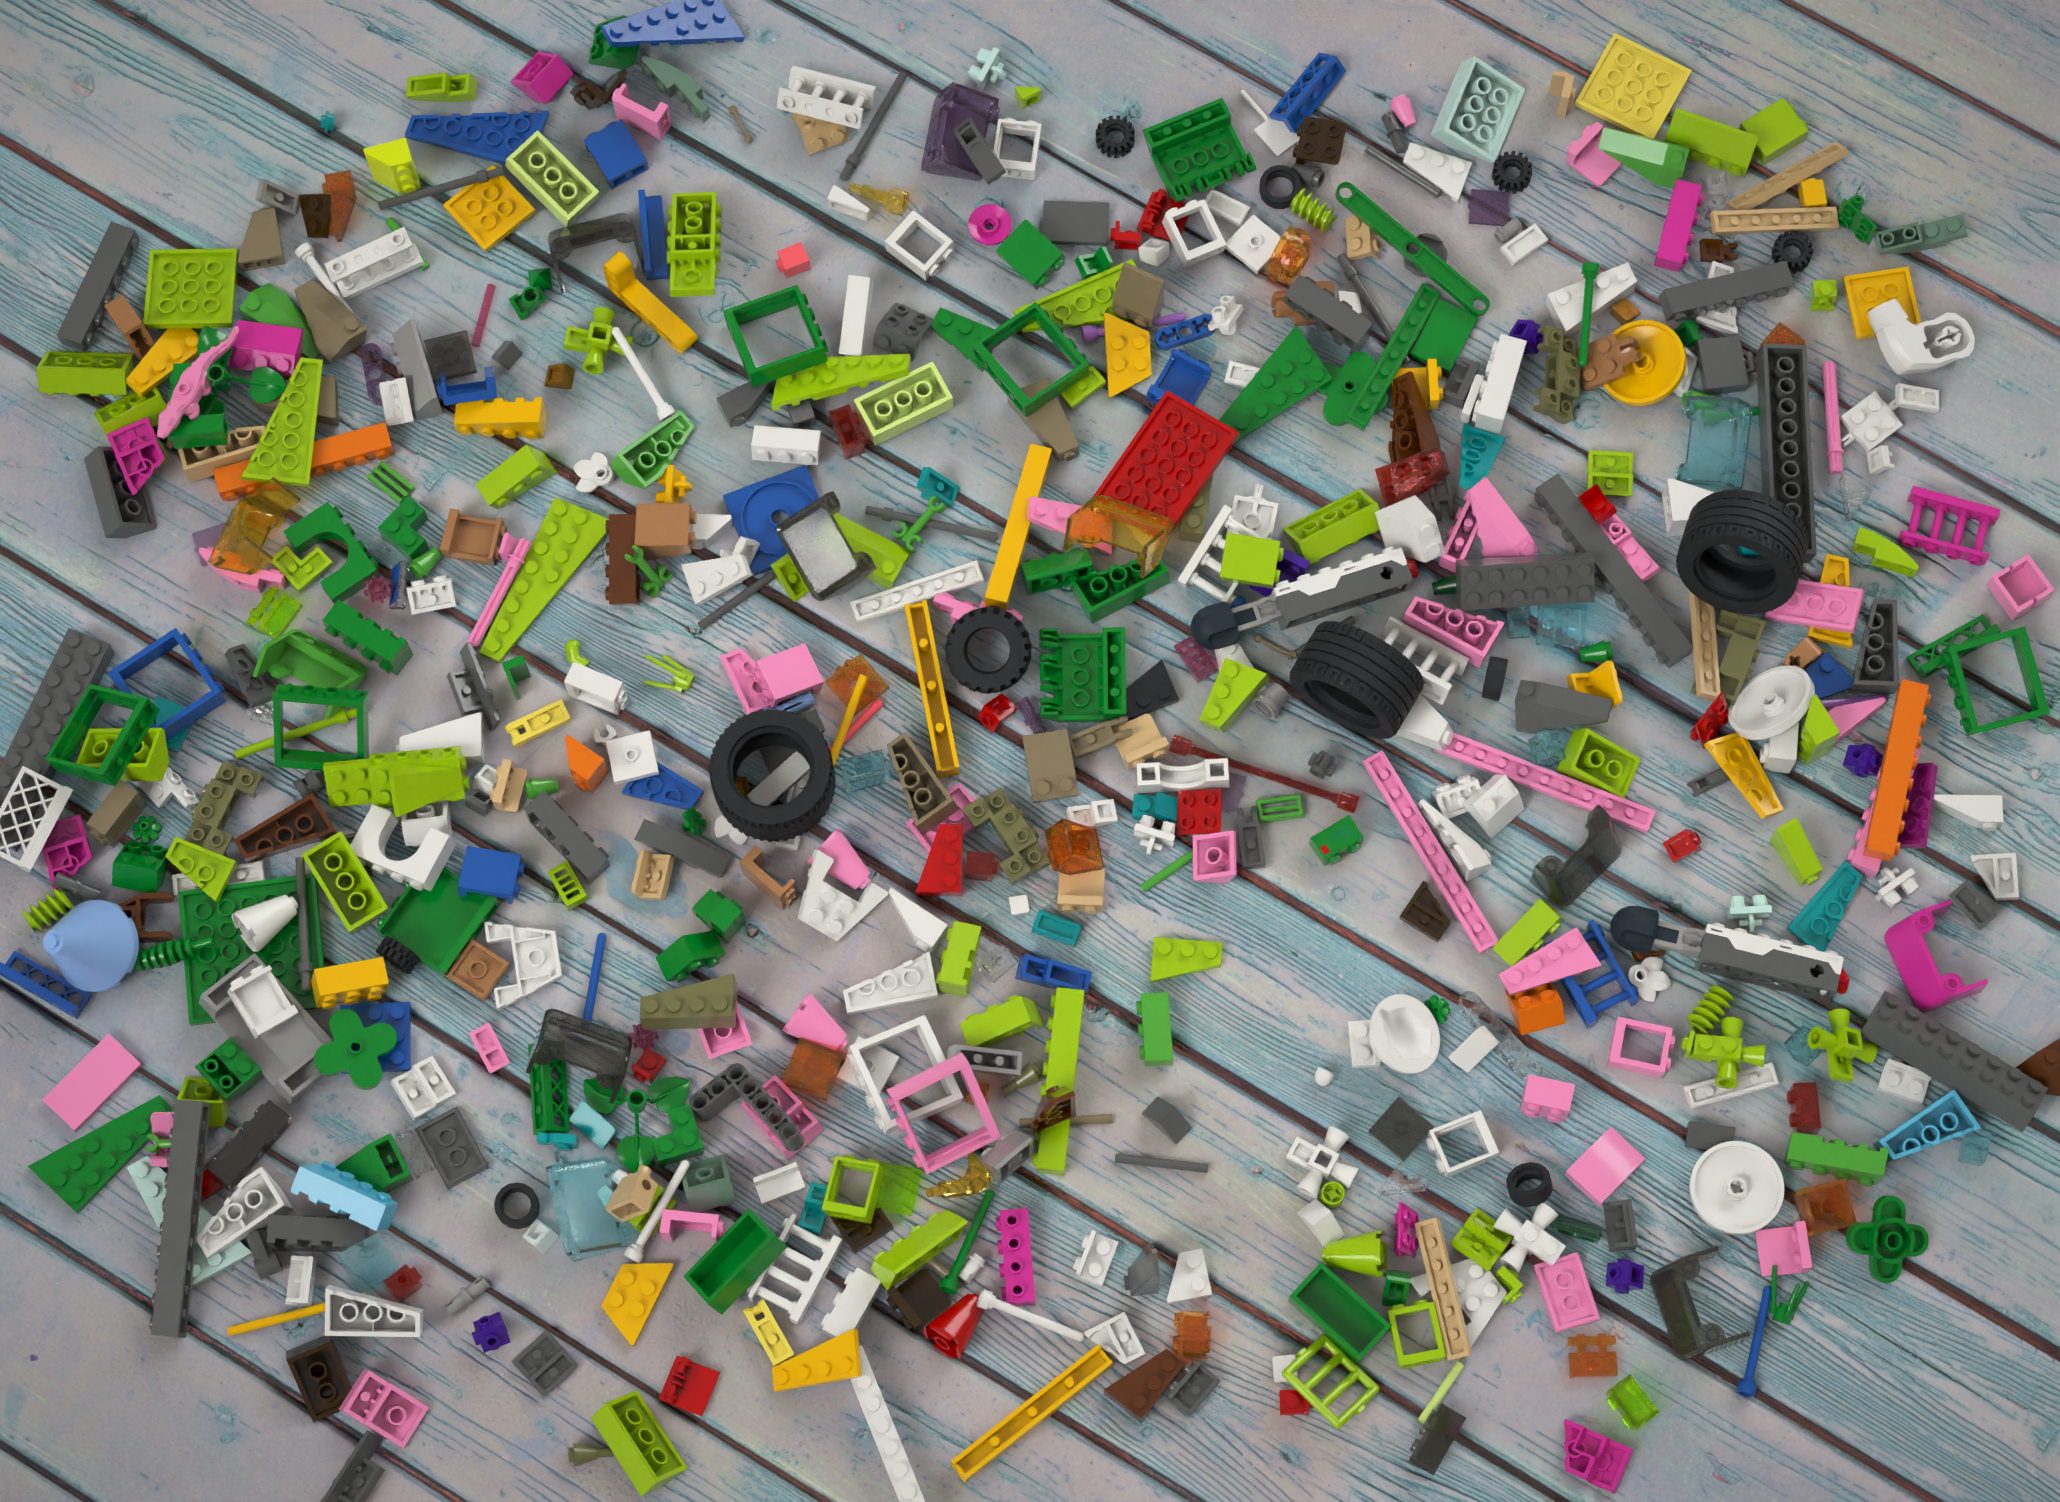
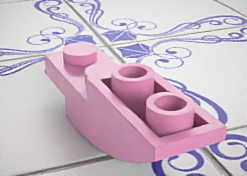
(1632, 552)
(250, 582)
(948, 604)

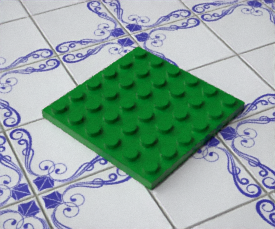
(205, 918)

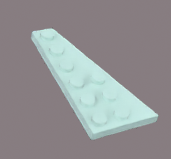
(151, 1187)

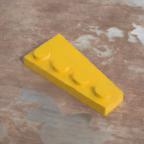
(1834, 572)
(1745, 771)

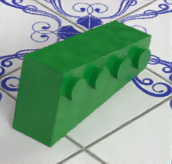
(1115, 588)
(368, 638)

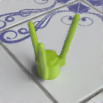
(682, 677)

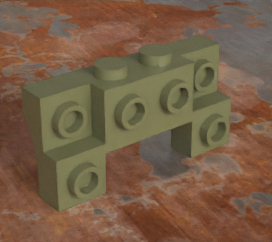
(1561, 375)
(1741, 651)
(217, 805)
(1013, 831)

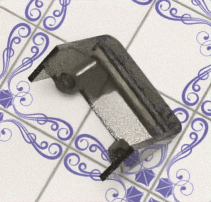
(615, 226)
(584, 1046)
(1678, 1311)

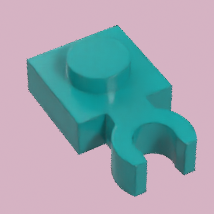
(564, 1142)

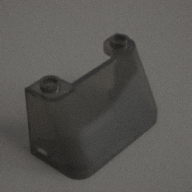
(822, 549)
(1567, 881)

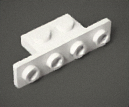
(162, 791)

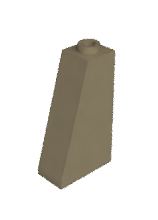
(327, 406)
(1050, 424)

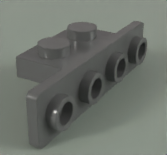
(471, 689)
(358, 1474)

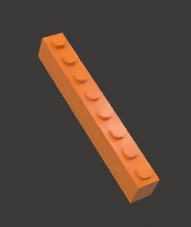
(328, 455)
(1896, 770)

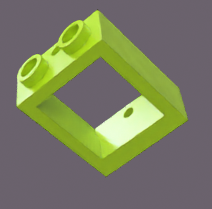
(851, 1212)
(1420, 1358)

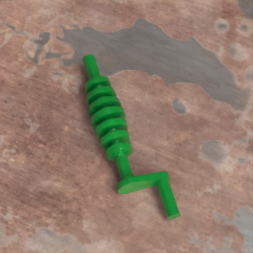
(170, 953)

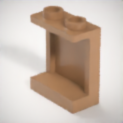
(472, 538)
(751, 868)

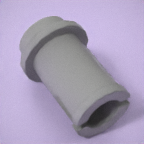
(1504, 233)

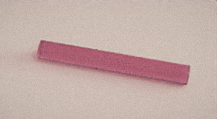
(483, 315)

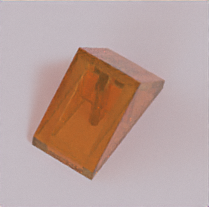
(1783, 335)

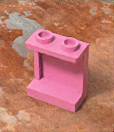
(652, 123)
(787, 674)
(690, 1221)

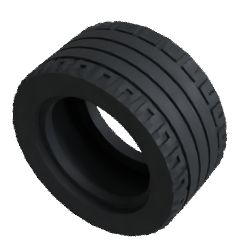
(1750, 522)
(1356, 679)
(763, 730)

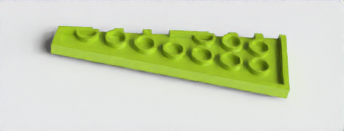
(556, 553)

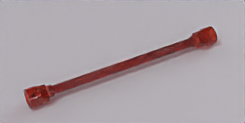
(1344, 801)

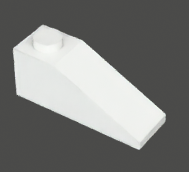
(1975, 810)
(922, 925)

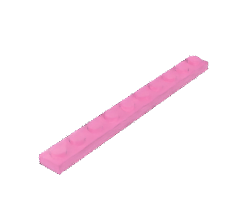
(1548, 782)
(1430, 852)

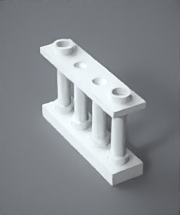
(829, 87)
(374, 263)
(1202, 556)
(1454, 662)
(807, 1288)

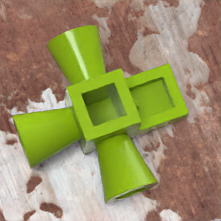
(594, 341)
(1842, 1045)
(1728, 1052)

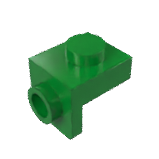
(1094, 263)

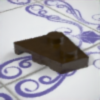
(316, 214)
(1425, 914)
(861, 1234)

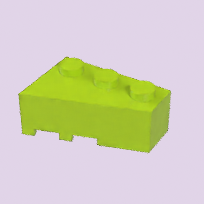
(959, 958)
(1001, 1022)

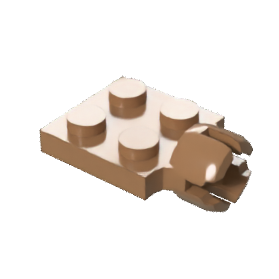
(1283, 310)
(1608, 360)

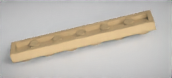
(1785, 179)
(1774, 220)
(1704, 648)
(1443, 1289)

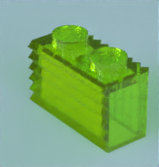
(1631, 1403)

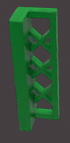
(1935, 662)
(541, 1097)

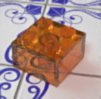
(813, 1069)
(1825, 1207)

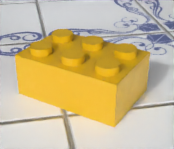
(349, 983)

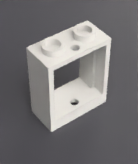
(1029, 128)
(902, 233)
(1200, 253)
(596, 689)
(1483, 1133)

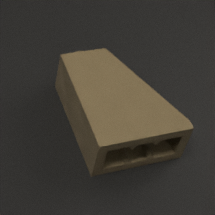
(262, 241)

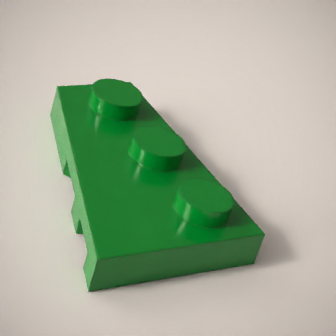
(960, 332)

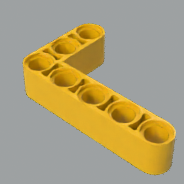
(622, 282)

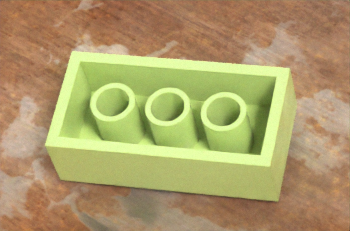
(552, 179)
(903, 403)

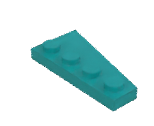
(1477, 454)
(1822, 914)

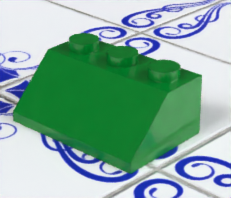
(1055, 570)

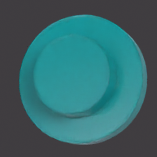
(327, 122)

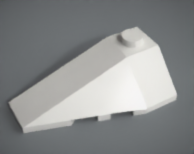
(1461, 848)
(244, 1212)

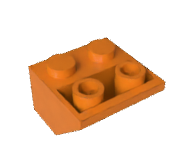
(1536, 1009)

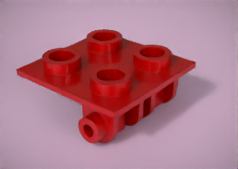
(1154, 213)
(1711, 721)
(1199, 812)
(689, 1385)

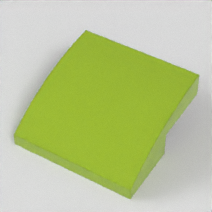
(1611, 472)
(1481, 1240)

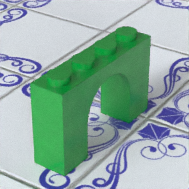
(203, 430)
(327, 524)

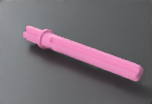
(1832, 418)
(512, 566)

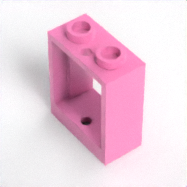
(1636, 1066)

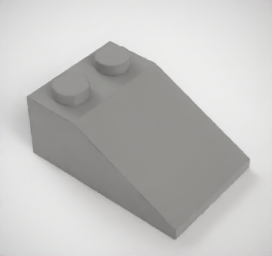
(1008, 1155)

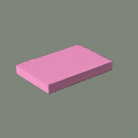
(962, 799)
(1566, 1293)

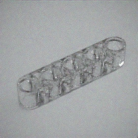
(1497, 1026)

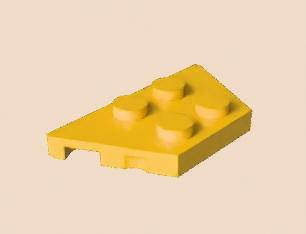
(1126, 354)
(634, 1296)

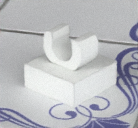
(1879, 460)

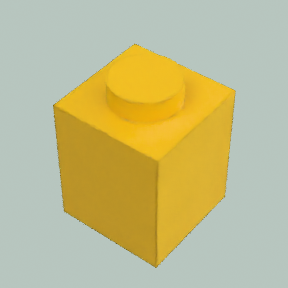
(1812, 193)

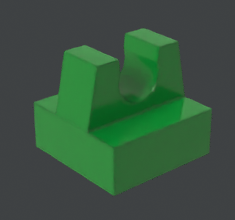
(1688, 333)

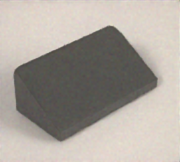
(1707, 1135)

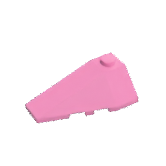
(1497, 524)

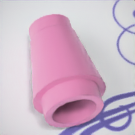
(1403, 110)

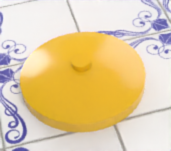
(1657, 371)

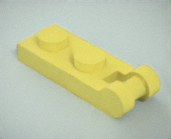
(538, 723)
(769, 1333)

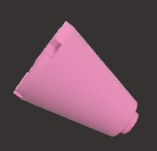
(847, 864)
(816, 1025)

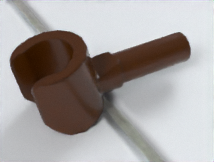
(1638, 957)

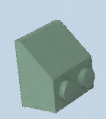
(708, 1184)

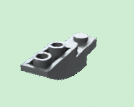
(979, 151)

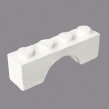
(1201, 776)

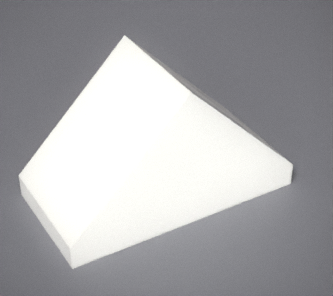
(1321, 1222)

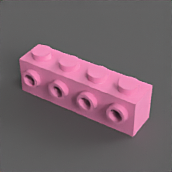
(1460, 537)

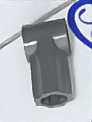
(266, 1259)

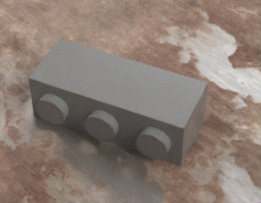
(989, 1060)

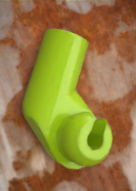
(572, 653)

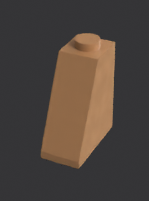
(130, 326)

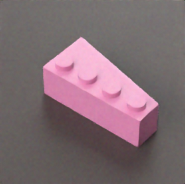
(1460, 631)

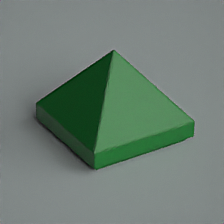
(540, 278)

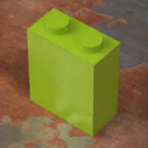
(1777, 130)
(1251, 560)

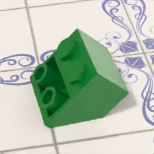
(614, 57)
(140, 867)
(230, 1070)

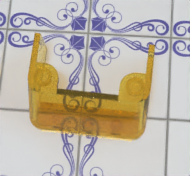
(248, 526)
(1120, 526)

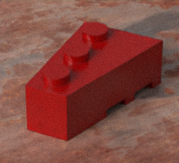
(944, 864)

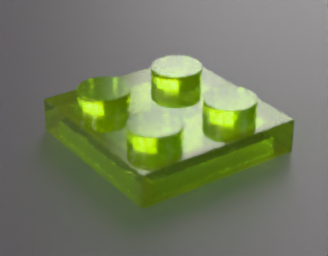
(898, 1188)

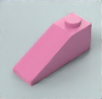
(1852, 715)

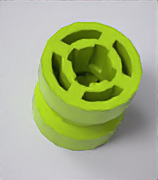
(1332, 1190)

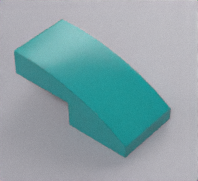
(813, 1215)

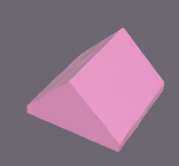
(1214, 857)

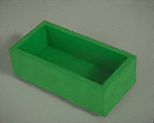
(735, 1261)
(1339, 1313)

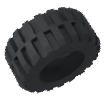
(958, 641)

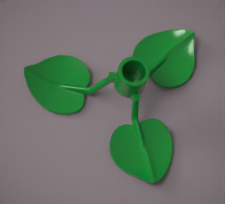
(265, 382)
(665, 1092)

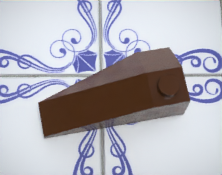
(1411, 423)
(1054, 1108)

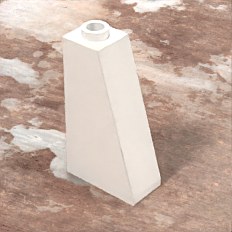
(856, 315)
(462, 732)

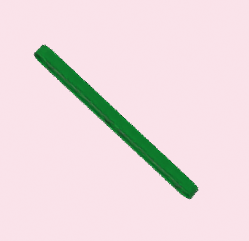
(1424, 259)

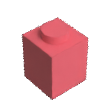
(793, 260)

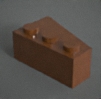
(1145, 1385)

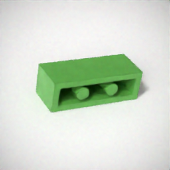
(1155, 1029)

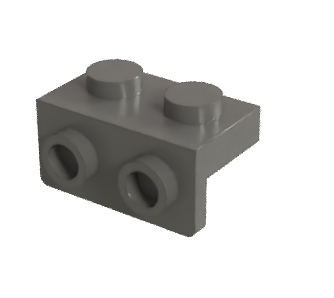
(1193, 1388)

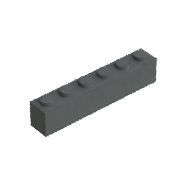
(98, 287)
(1726, 290)

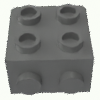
(901, 330)

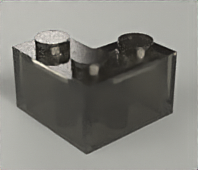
(1437, 1436)

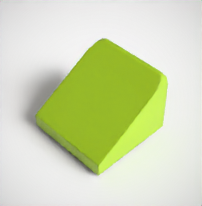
(1028, 95)

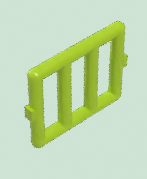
(1322, 1405)

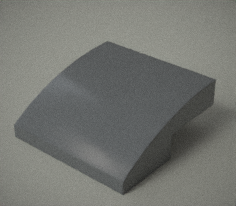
(544, 1363)

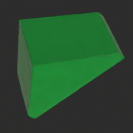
(1395, 1287)

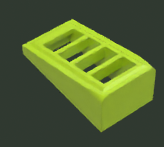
(575, 900)

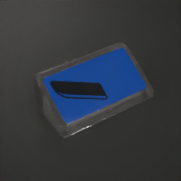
(399, 583)

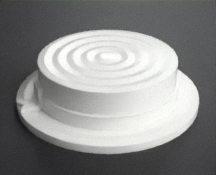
(1404, 1034)

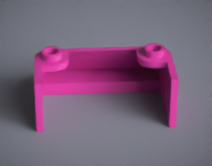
(1917, 967)

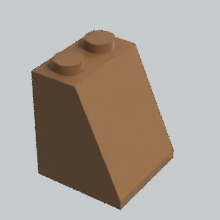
(664, 529)

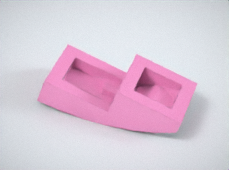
(489, 1048)

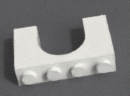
(419, 870)

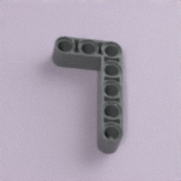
(731, 1090)

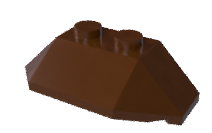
(2045, 1067)

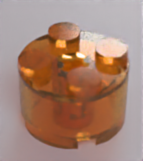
(1193, 1334)

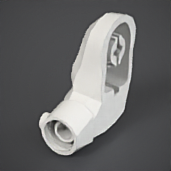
(1919, 346)

